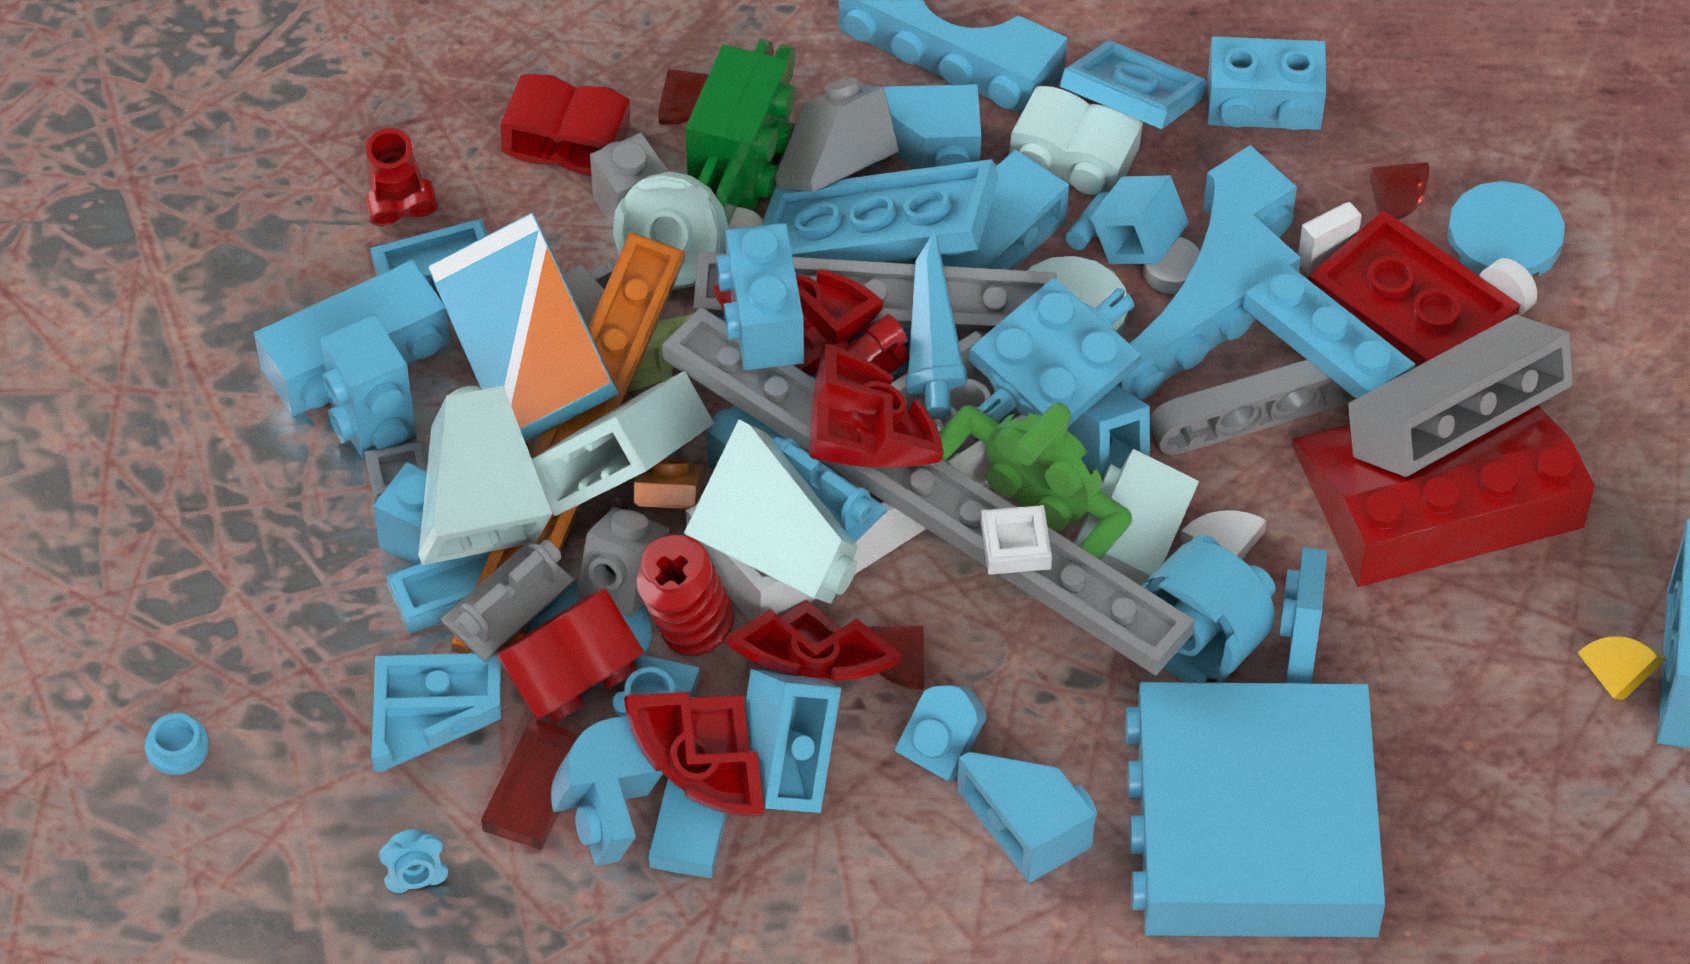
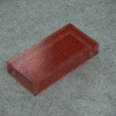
(522, 800)

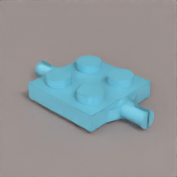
(1055, 353)

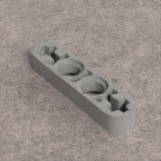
(1244, 407)

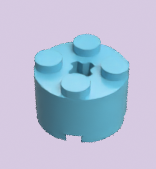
(1224, 599)

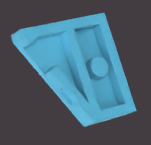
(1303, 613)
(430, 703)

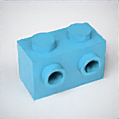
(1267, 88)
(763, 295)
(367, 387)

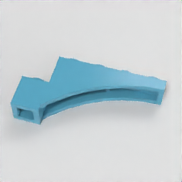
(1248, 212)

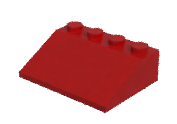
(1477, 500)

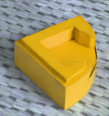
(1621, 663)

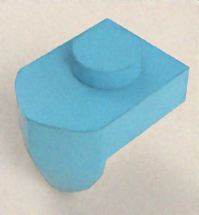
(942, 729)

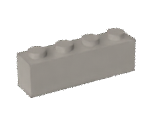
(1460, 395)

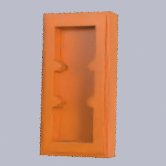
(670, 484)

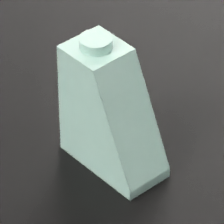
(621, 443)
(479, 480)
(772, 518)

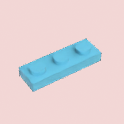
(1324, 332)

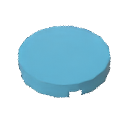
(1507, 223)

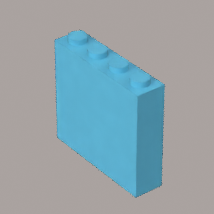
(1255, 810)

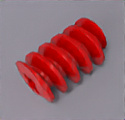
(684, 595)

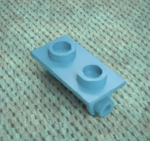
(845, 501)

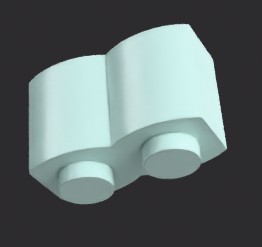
(1077, 140)

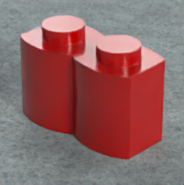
(561, 122)
(570, 655)

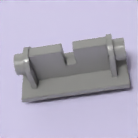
(509, 598)

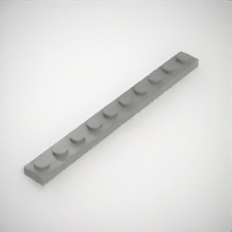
(942, 502)

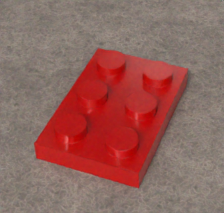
(1410, 290)

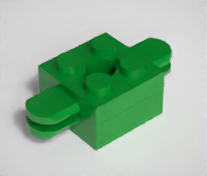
(742, 124)

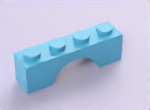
(1001, 58)

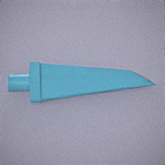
(934, 343)

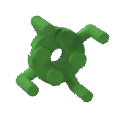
(1042, 465)

